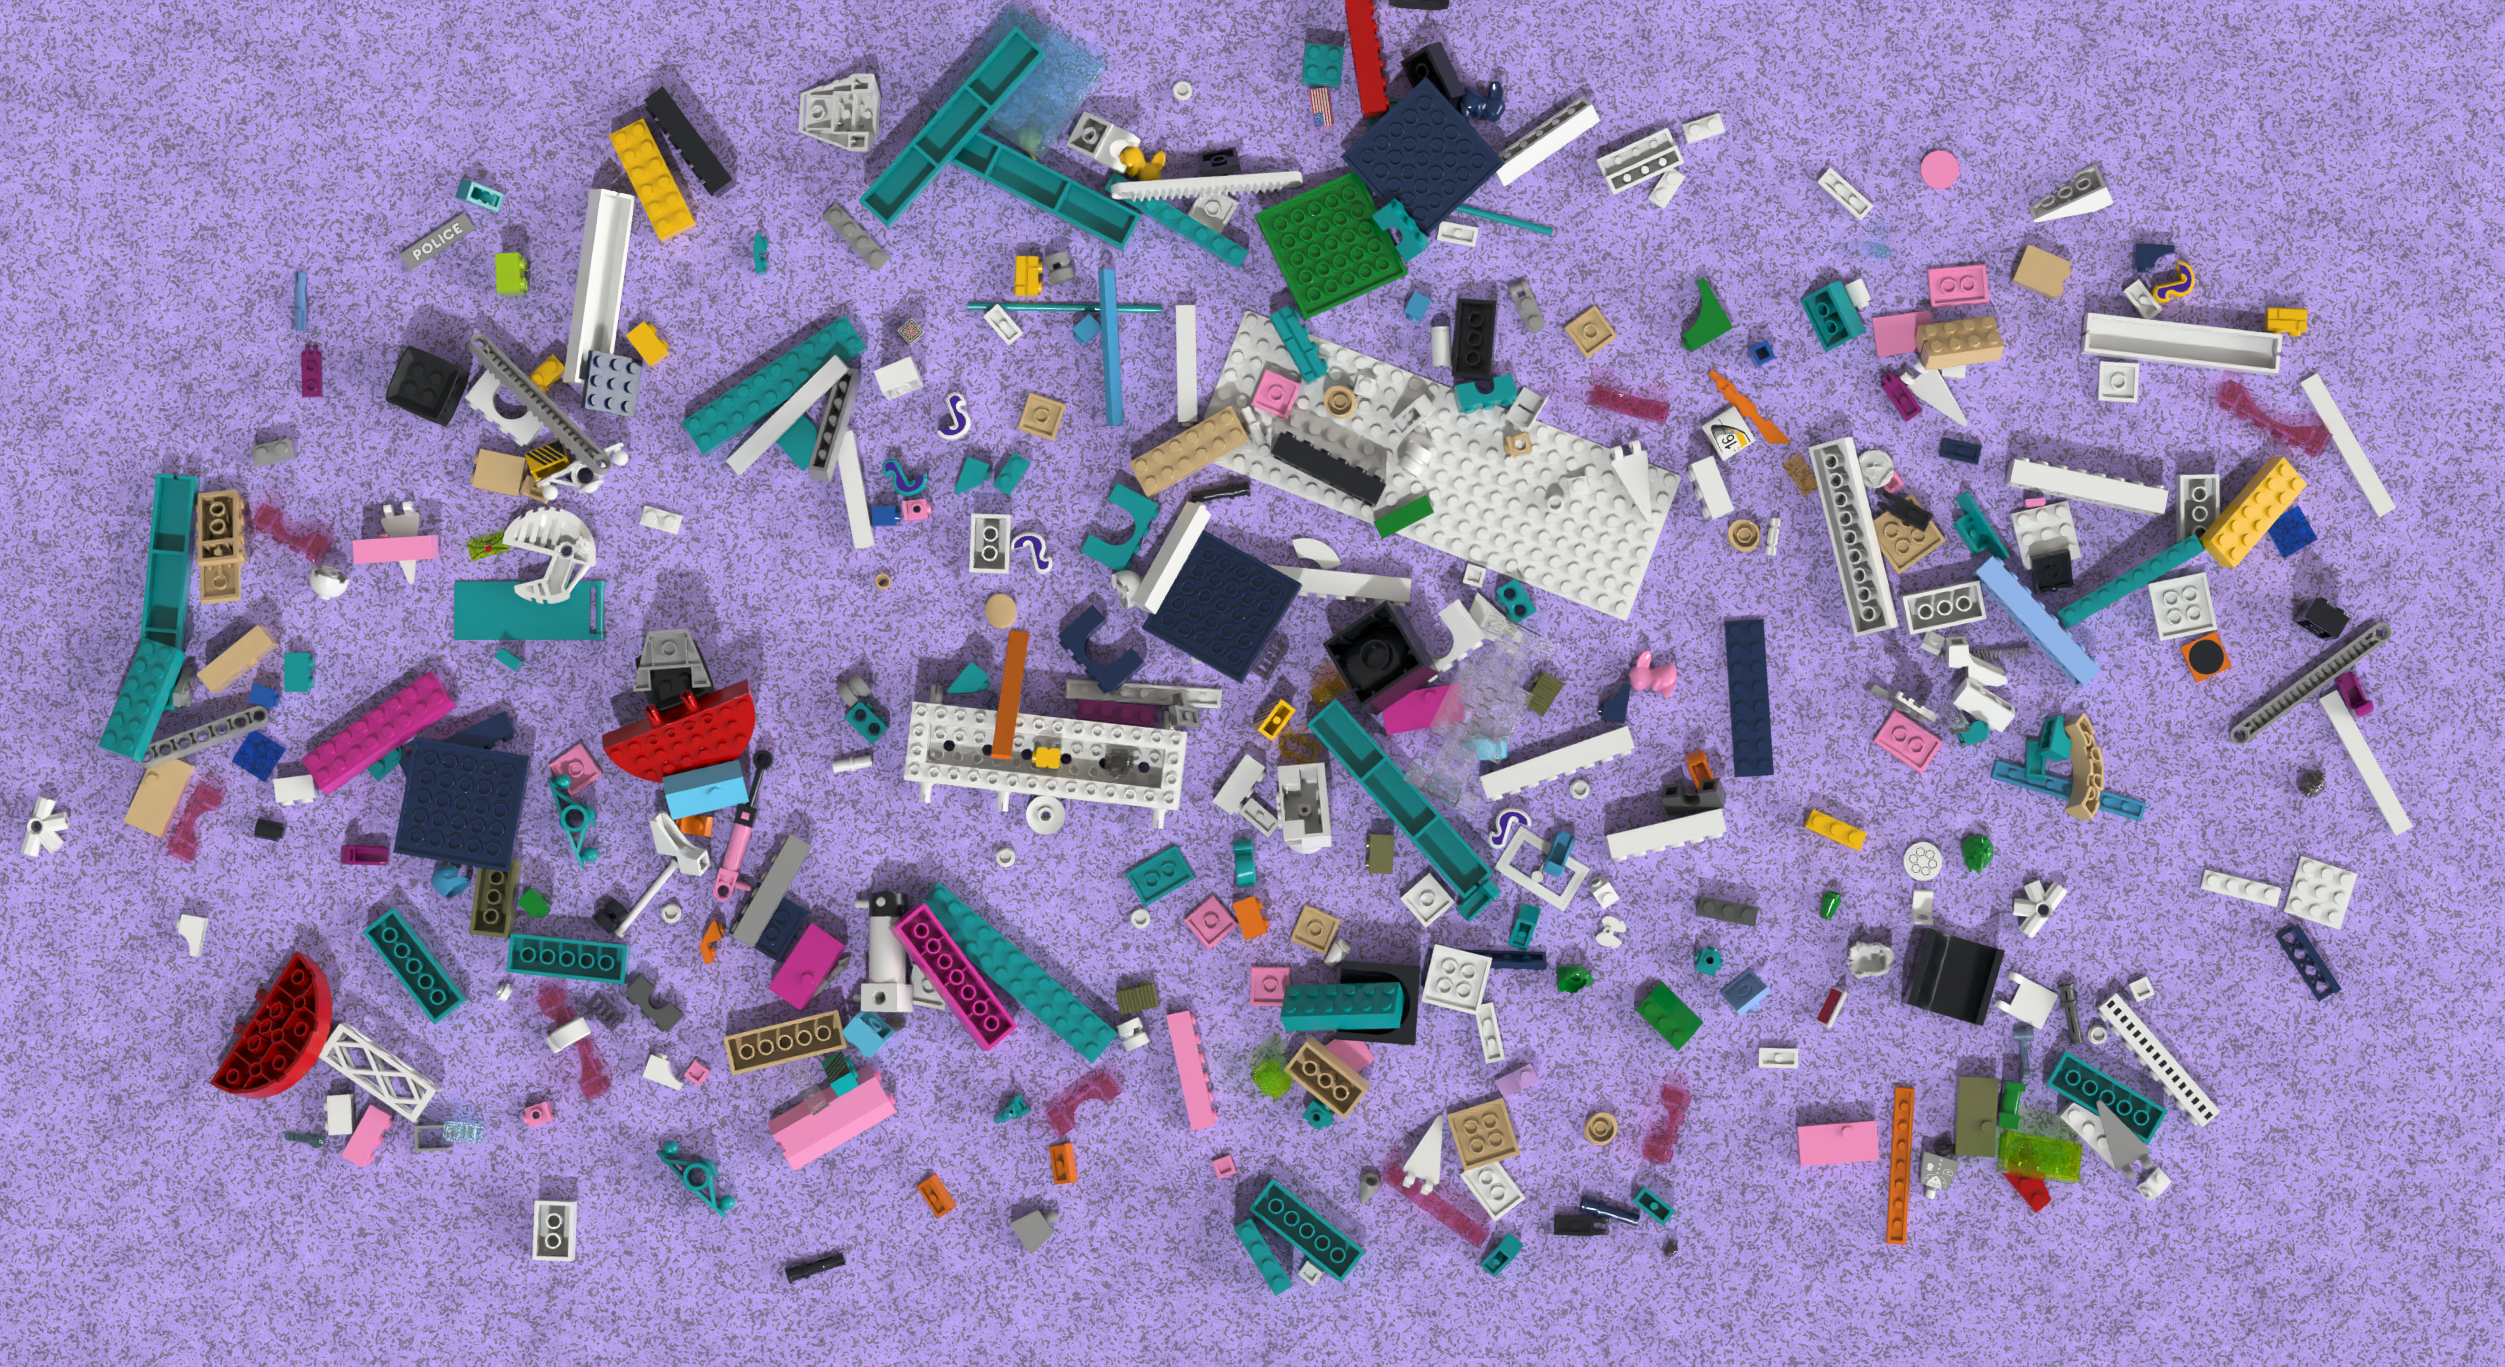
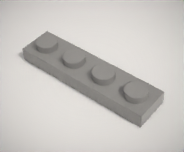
(856, 237)

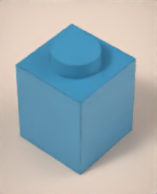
(1417, 307)
(1086, 330)

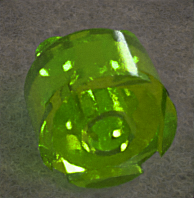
(1271, 1080)

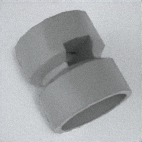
(1061, 274)
(853, 690)

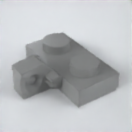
(181, 693)
(1181, 714)

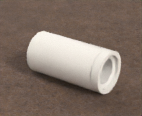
(1441, 346)

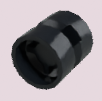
(605, 920)

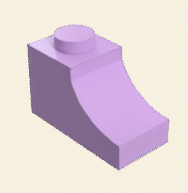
(1516, 1080)

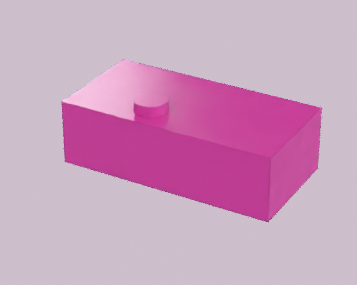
(1414, 710)
(807, 966)

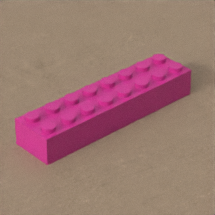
(379, 732)
(953, 976)

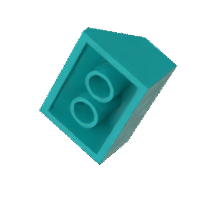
(1833, 315)

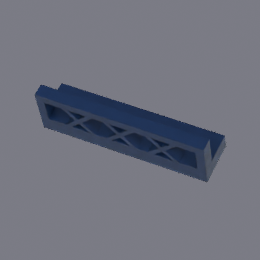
(2315, 959)

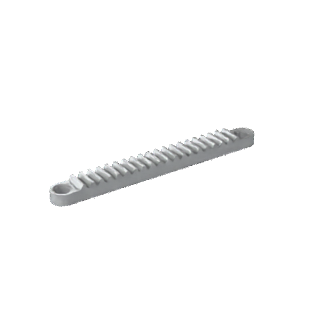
(539, 404)
(2310, 683)

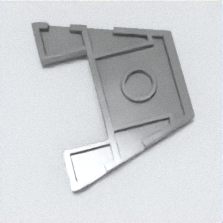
(667, 651)
(1902, 703)

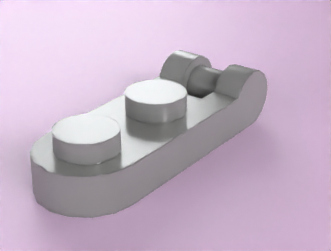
(1527, 307)

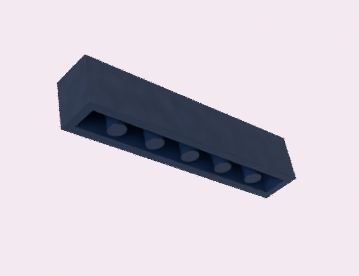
(480, 735)

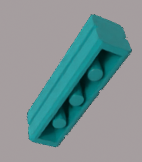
(1298, 345)

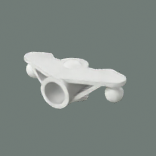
(550, 492)

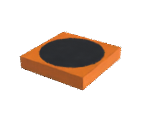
(2205, 657)

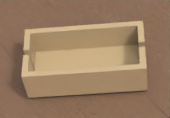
(1959, 342)

